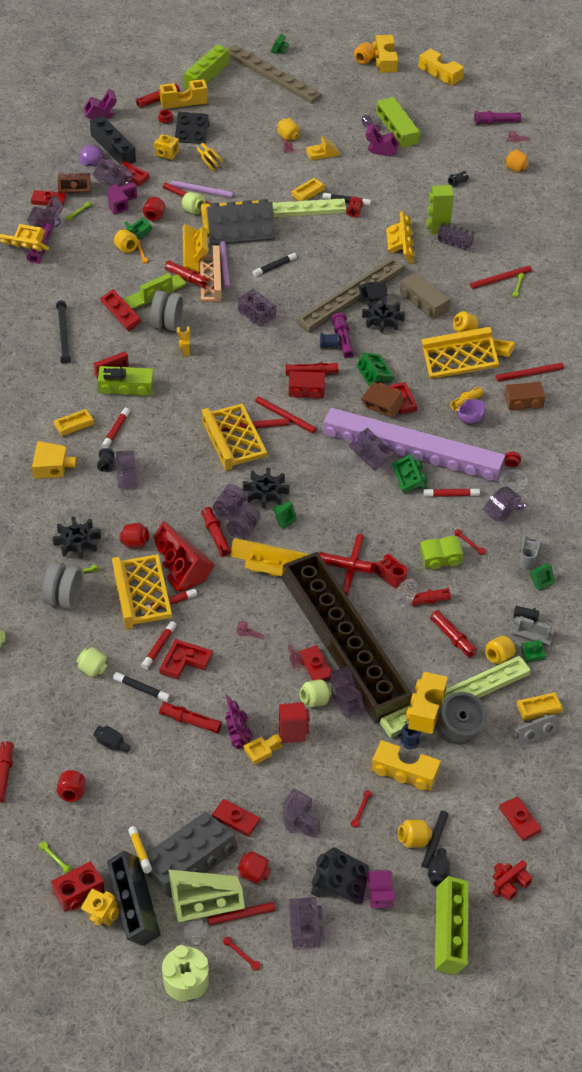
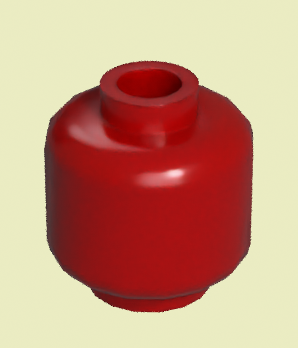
(154, 208)
(134, 535)
(71, 786)
(254, 867)

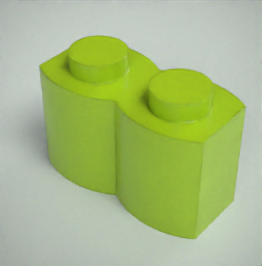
(441, 552)

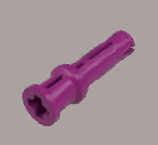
(490, 117)
(36, 255)
(347, 349)

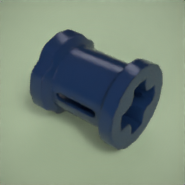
(329, 340)
(410, 737)

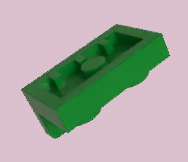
(374, 368)
(409, 474)

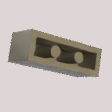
(424, 296)

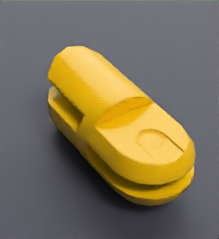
(209, 155)

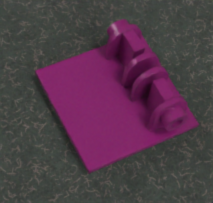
(236, 723)

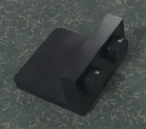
(192, 127)
(341, 875)

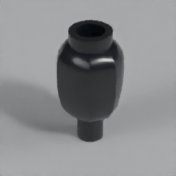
(110, 738)
(439, 868)

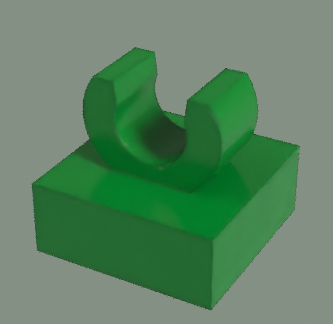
(280, 45)
(285, 514)
(542, 576)
(533, 651)

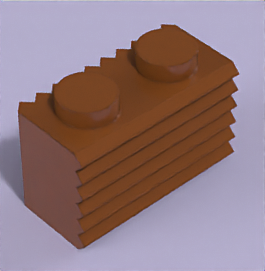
(74, 182)
(524, 396)
(383, 400)

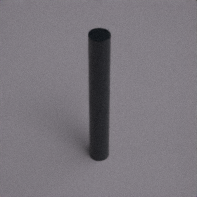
(435, 838)

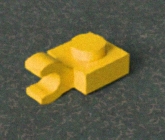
(184, 343)
(260, 750)

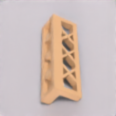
(215, 268)

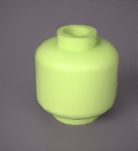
(192, 203)
(92, 662)
(315, 693)

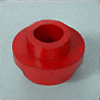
(165, 116)
(512, 459)

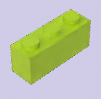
(440, 207)
(137, 382)

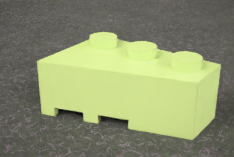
(204, 894)

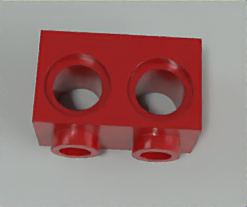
(75, 882)

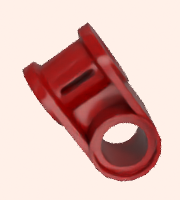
(391, 570)

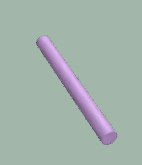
(208, 190)
(224, 264)

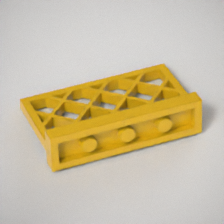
(457, 342)
(221, 438)
(126, 596)

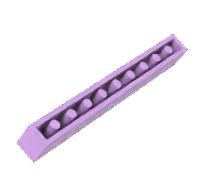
(421, 445)

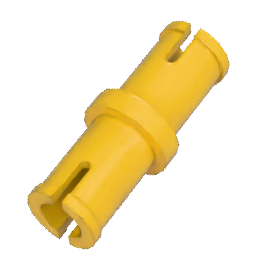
(475, 393)

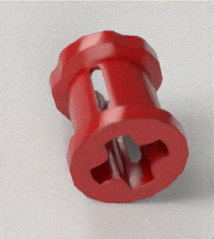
(354, 207)

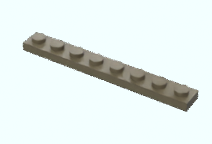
(274, 74)
(348, 295)

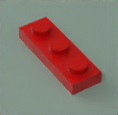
(120, 310)

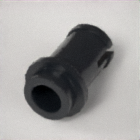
(455, 179)
(116, 373)
(528, 613)

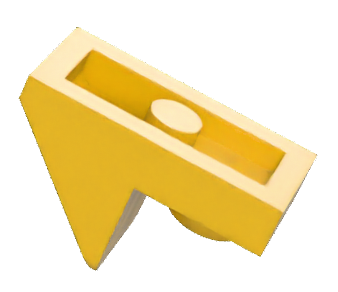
(325, 150)

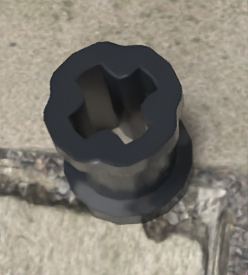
(106, 456)

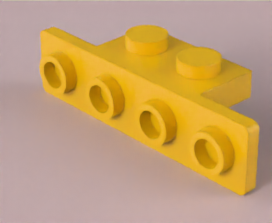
(27, 237)
(400, 237)
(194, 246)
(263, 557)

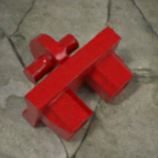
(507, 876)

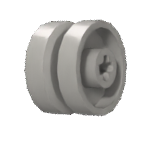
(166, 310)
(62, 585)

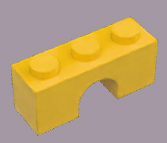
(384, 53)
(431, 63)
(194, 95)
(426, 702)
(420, 774)

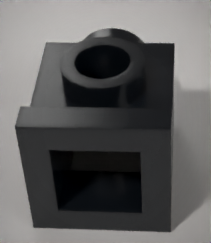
(372, 291)

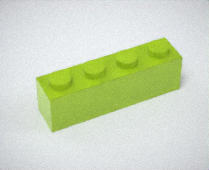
(208, 65)
(398, 121)
(451, 926)

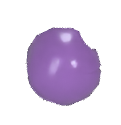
(91, 155)
(472, 411)

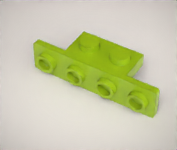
(147, 291)

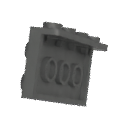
(241, 221)
(192, 849)

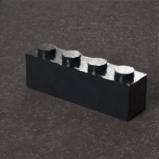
(112, 140)
(133, 898)

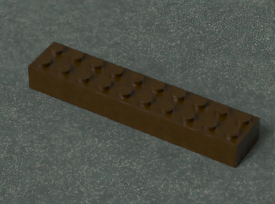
(346, 635)

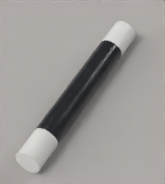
(327, 196)
(275, 264)
(141, 687)

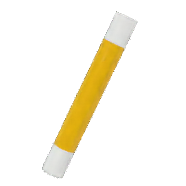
(141, 853)

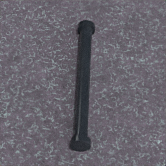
(61, 306)

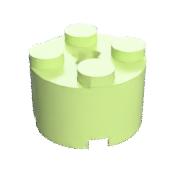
(185, 973)

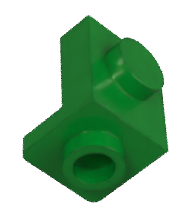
(139, 228)

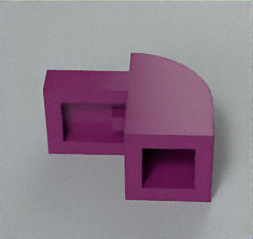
(97, 108)
(381, 144)
(119, 197)
(380, 889)

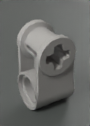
(529, 552)

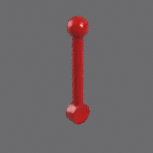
(481, 551)
(355, 822)
(255, 965)

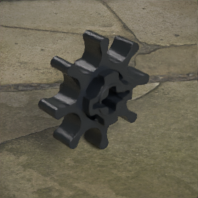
(383, 314)
(266, 487)
(77, 537)

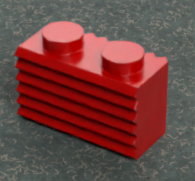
(306, 384)
(293, 722)

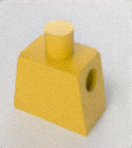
(51, 461)

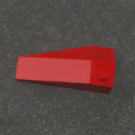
(185, 562)

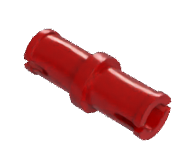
(431, 596)

